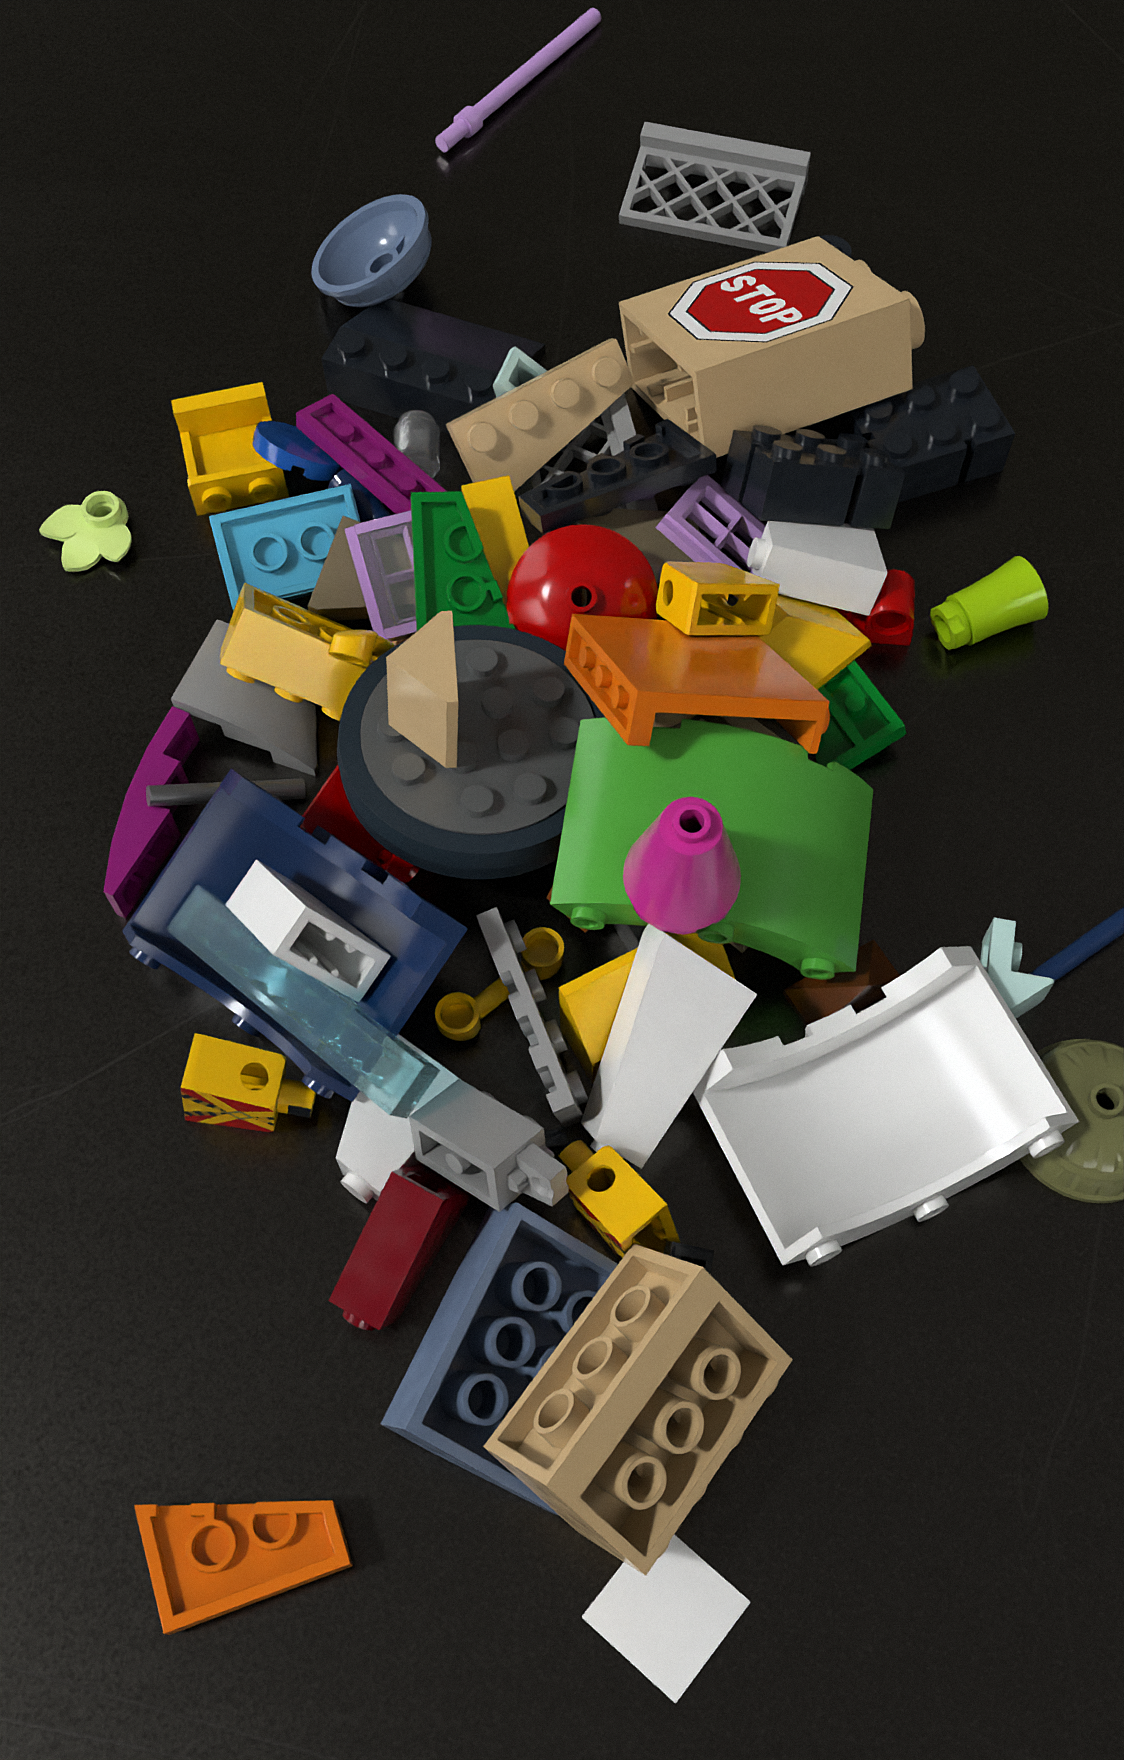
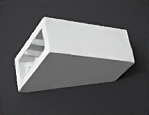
(821, 563)
(306, 932)
(379, 1142)

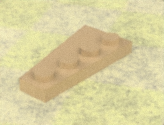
(541, 416)

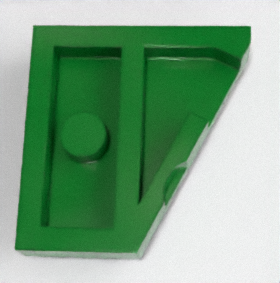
(859, 719)

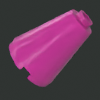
(683, 869)

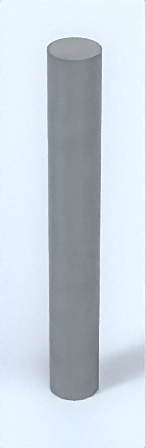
(202, 792)

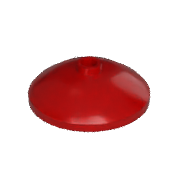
(574, 560)

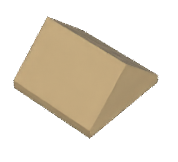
(425, 690)

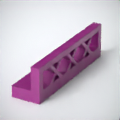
(364, 453)

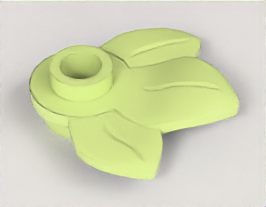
(90, 531)

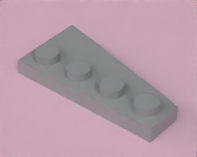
(544, 1037)

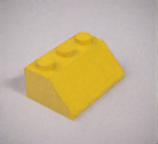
(287, 650)
(592, 1000)

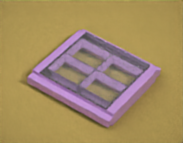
(386, 573)

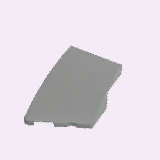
(248, 710)

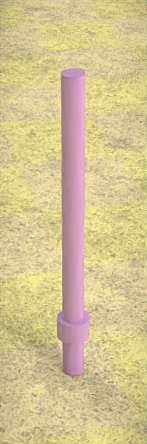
(471, 118)

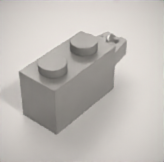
(486, 1147)

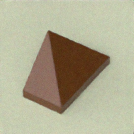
(820, 998)

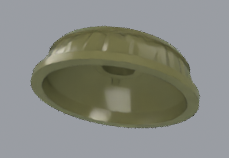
(1092, 1157)

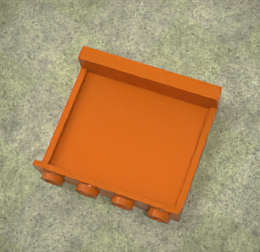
(653, 668)

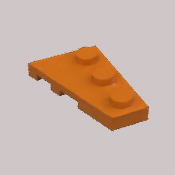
(234, 1555)

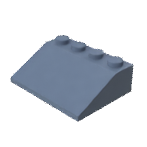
(492, 1336)

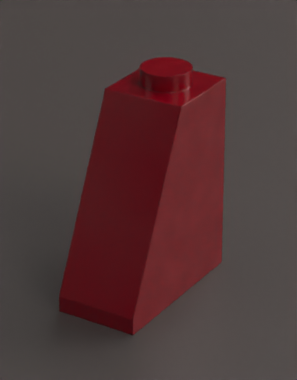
(398, 1245)

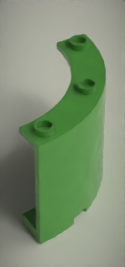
(789, 820)

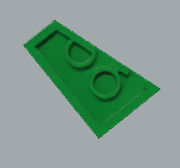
(451, 564)

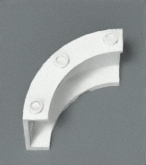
(882, 1108)

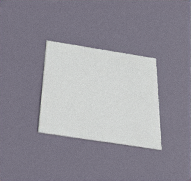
(667, 1618)

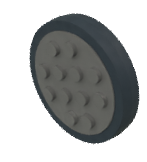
(513, 769)

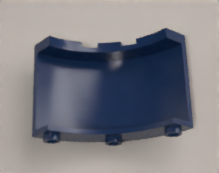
(218, 851)

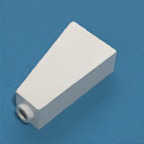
(660, 1044)

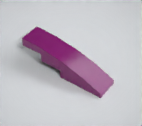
(144, 832)

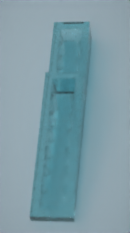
(306, 1007)

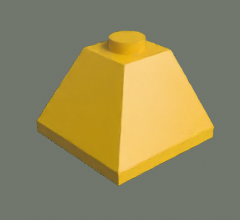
(814, 639)

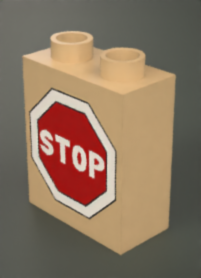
(771, 343)

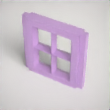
(727, 508)

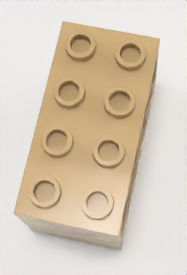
(640, 1404)

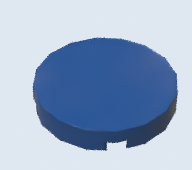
(288, 446)

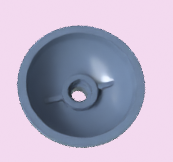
(374, 252)

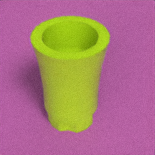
(991, 605)

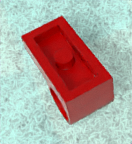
(892, 614)

